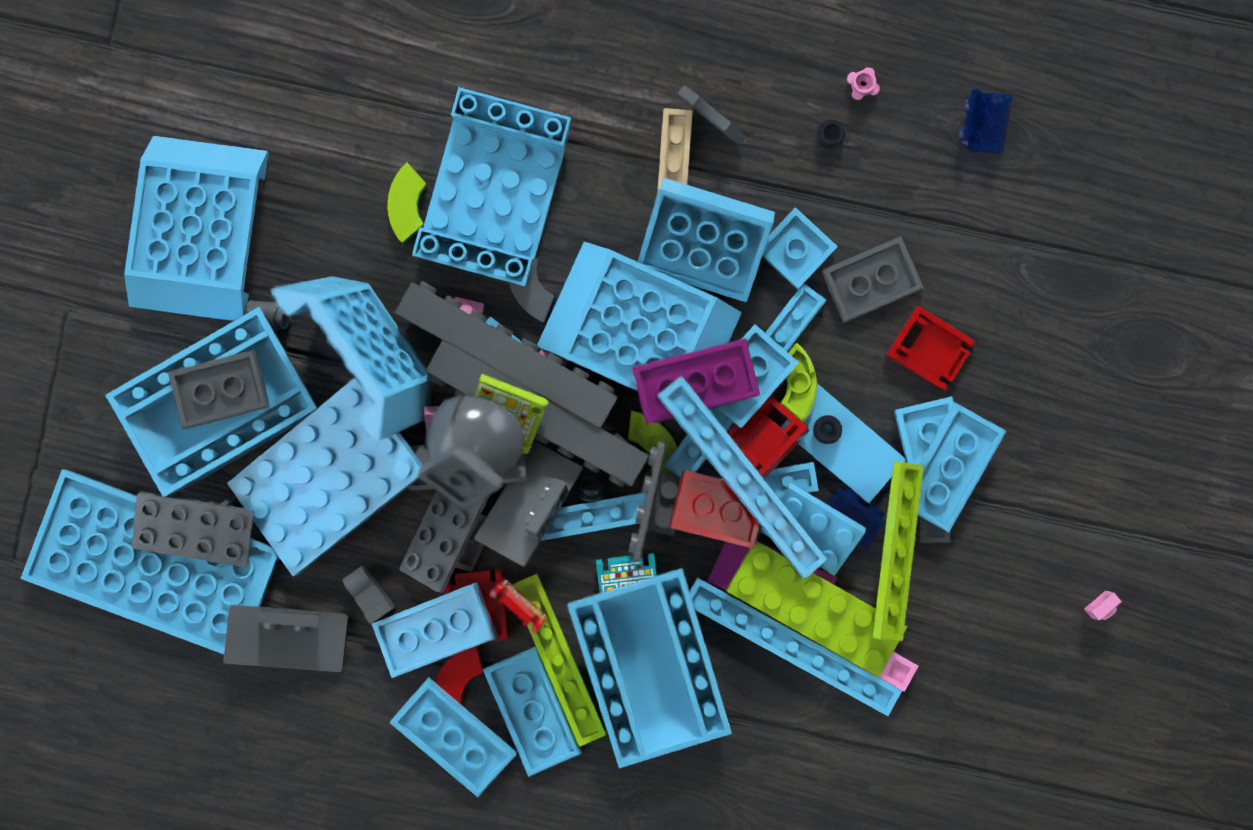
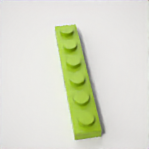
(898, 551)
(562, 667)

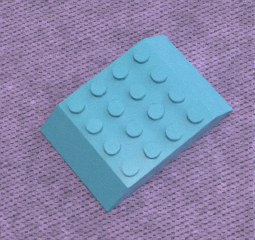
(189, 455)
(649, 668)

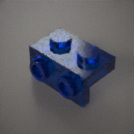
(985, 121)
(870, 518)

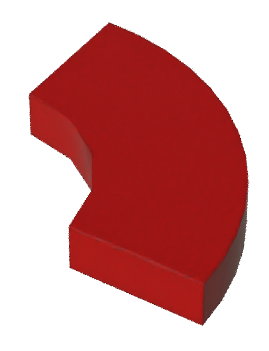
(459, 672)

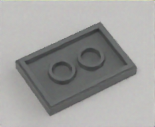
(872, 279)
(219, 389)

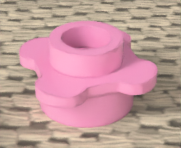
(866, 75)

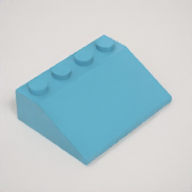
(706, 239)

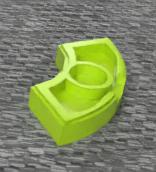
(403, 203)
(801, 385)
(649, 436)

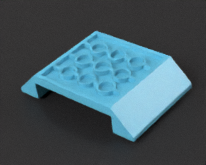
(493, 187)
(193, 228)
(630, 315)
(371, 349)

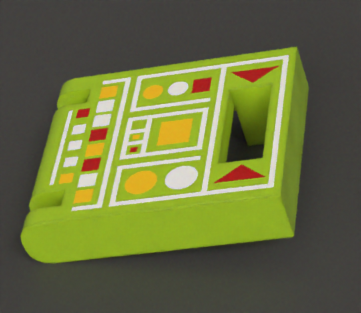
(522, 405)

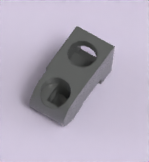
(368, 594)

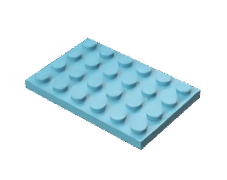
(324, 479)

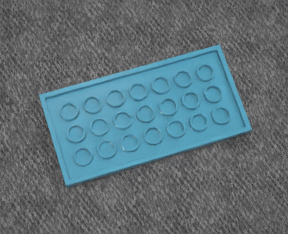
(90, 557)

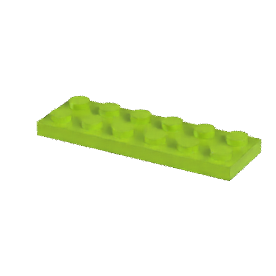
(811, 608)

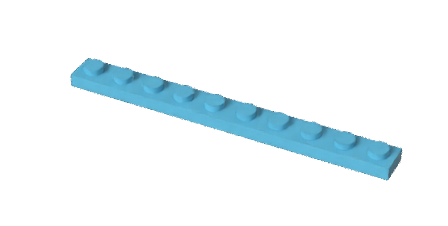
(624, 509)

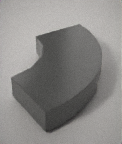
(712, 115)
(533, 296)

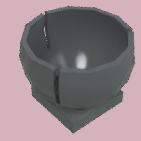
(473, 451)

